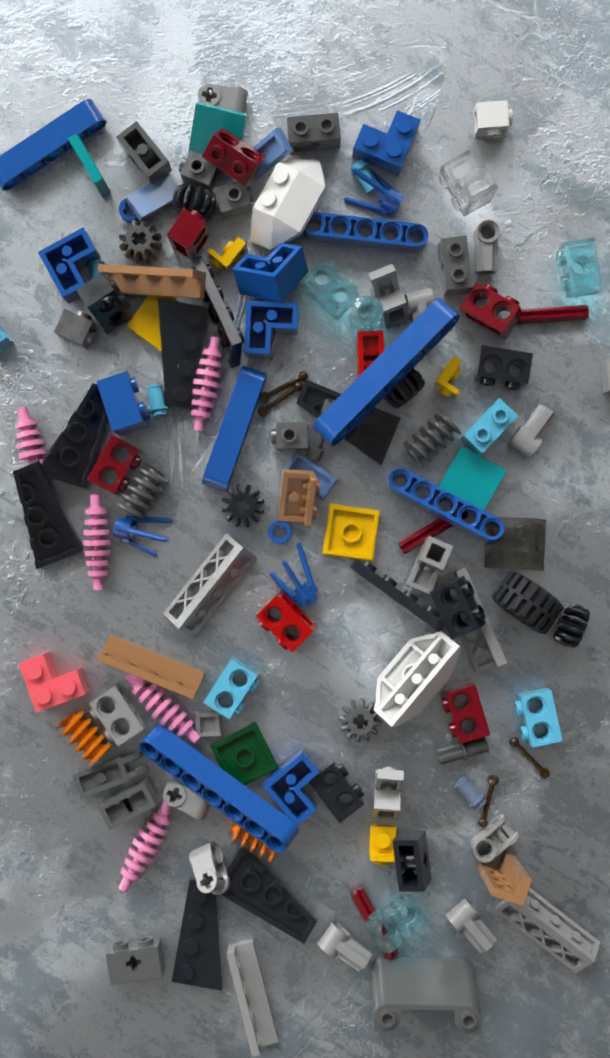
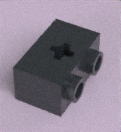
(412, 860)

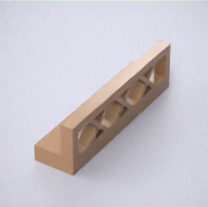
(156, 280)
(151, 666)
(507, 880)

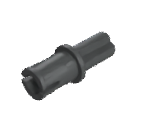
(462, 751)

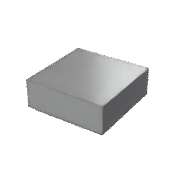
(208, 724)

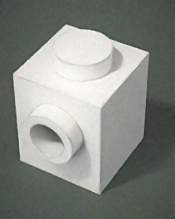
(492, 119)

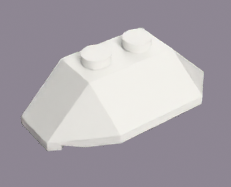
(287, 201)
(415, 677)

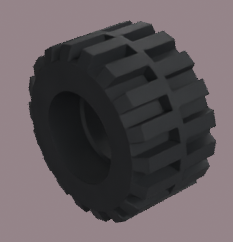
(528, 602)

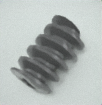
(431, 438)
(143, 491)

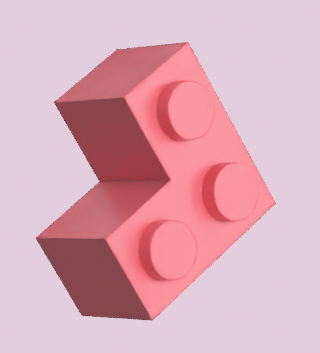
(47, 687)

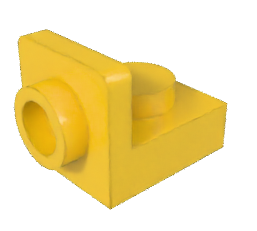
(232, 254)
(449, 373)
(381, 844)

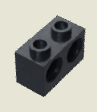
(104, 303)
(503, 360)
(451, 609)
(331, 793)

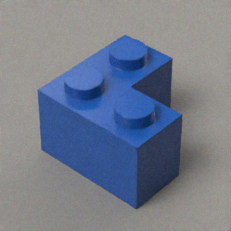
(389, 149)
(66, 258)
(273, 275)
(263, 320)
(122, 405)
(287, 785)

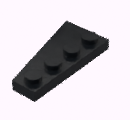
(220, 314)
(181, 345)
(370, 436)
(79, 441)
(44, 515)
(405, 599)
(266, 897)
(198, 945)

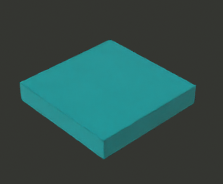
(209, 120)
(89, 165)
(472, 477)

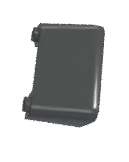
(424, 985)

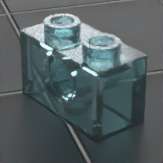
(585, 254)

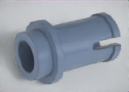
(470, 793)

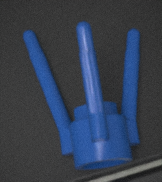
(389, 199)
(126, 530)
(303, 593)

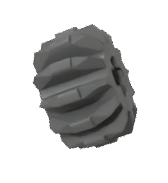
(140, 232)
(352, 725)

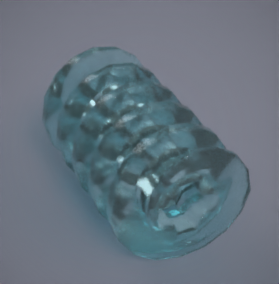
(362, 306)

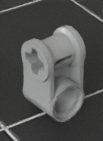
(223, 96)
(188, 802)
(493, 835)
(208, 867)

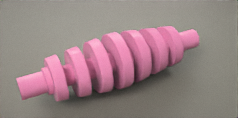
(208, 374)
(27, 434)
(96, 531)
(162, 707)
(145, 846)

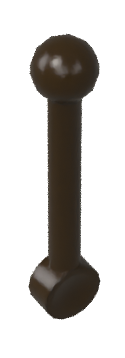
(265, 396)
(263, 411)
(543, 772)
(493, 780)

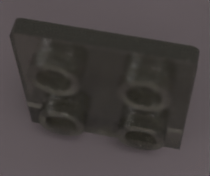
(520, 546)

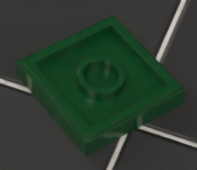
(245, 754)

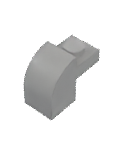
(386, 288)
(428, 564)
(387, 793)

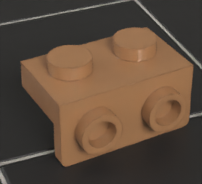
(298, 496)

